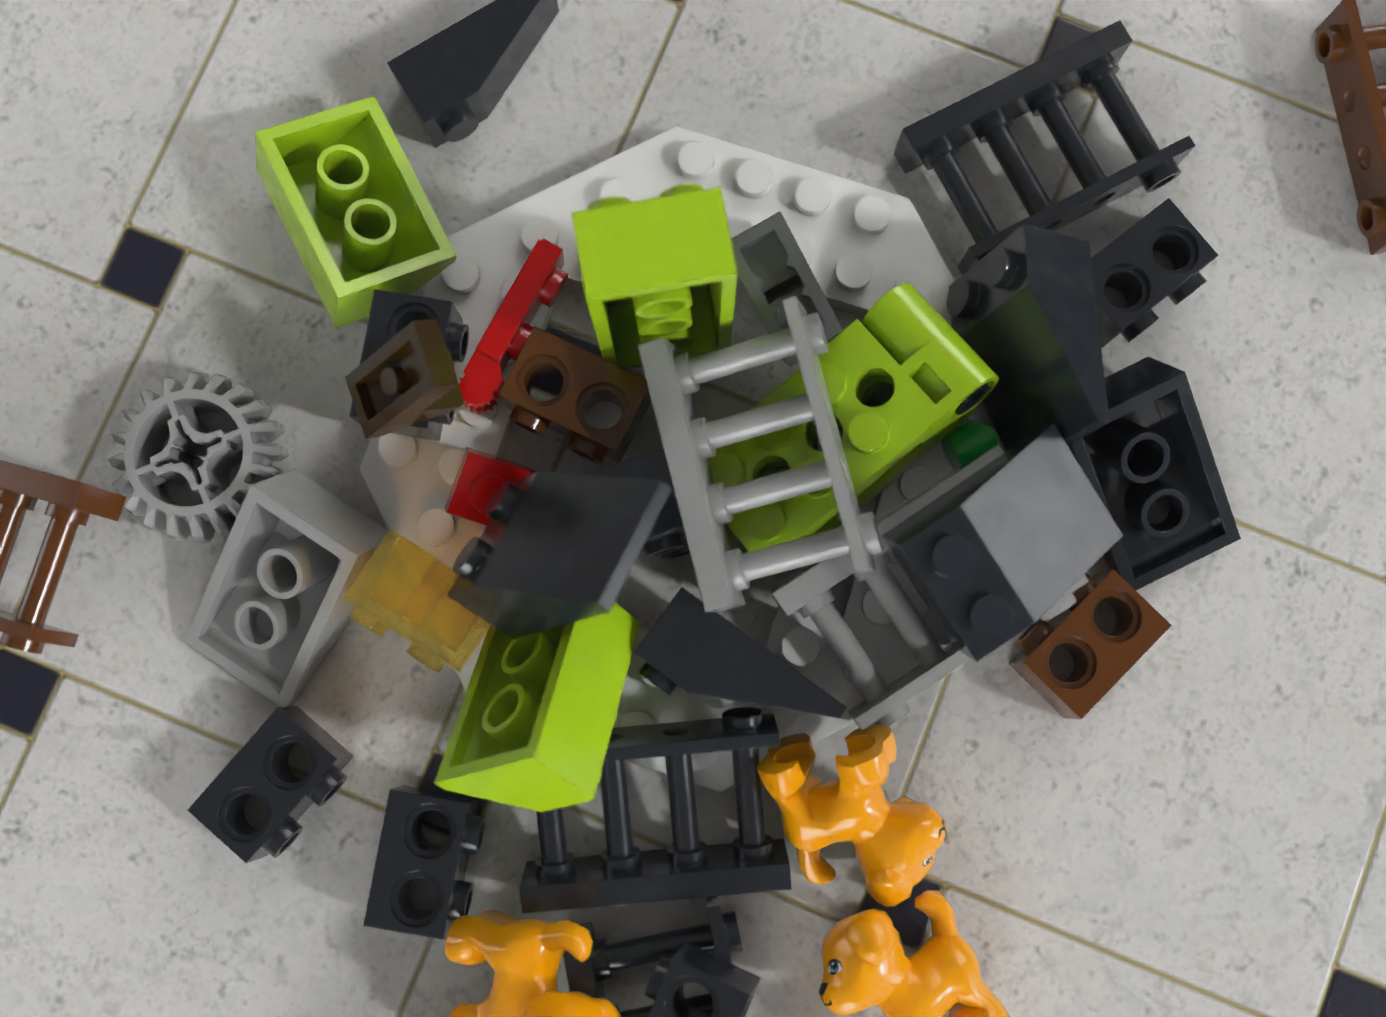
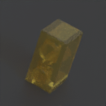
(408, 593)

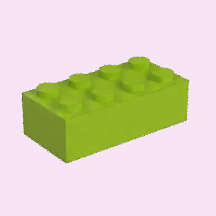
(658, 272)

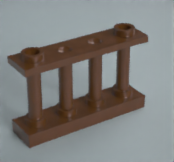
(1358, 103)
(68, 506)

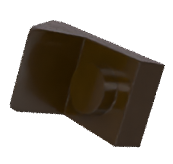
(405, 381)

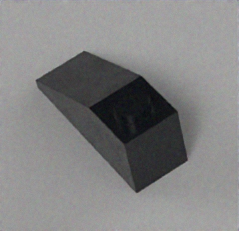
(470, 65)
(721, 661)

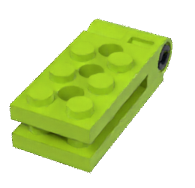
(895, 347)

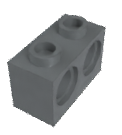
(775, 270)

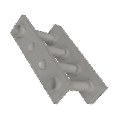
(693, 440)
(813, 597)

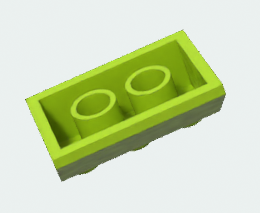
(351, 206)
(540, 713)

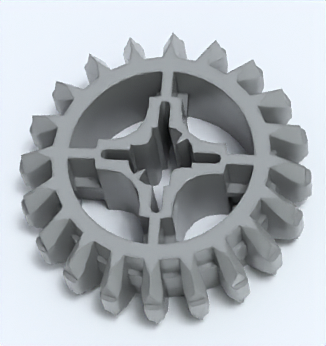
(176, 415)

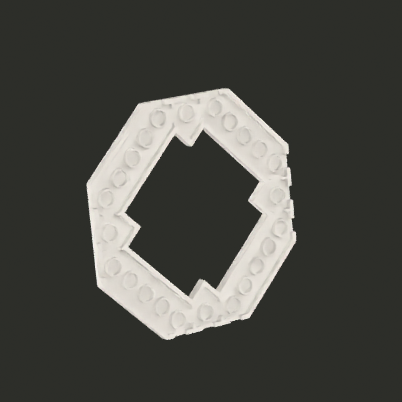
(858, 250)

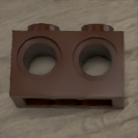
(585, 383)
(1097, 657)

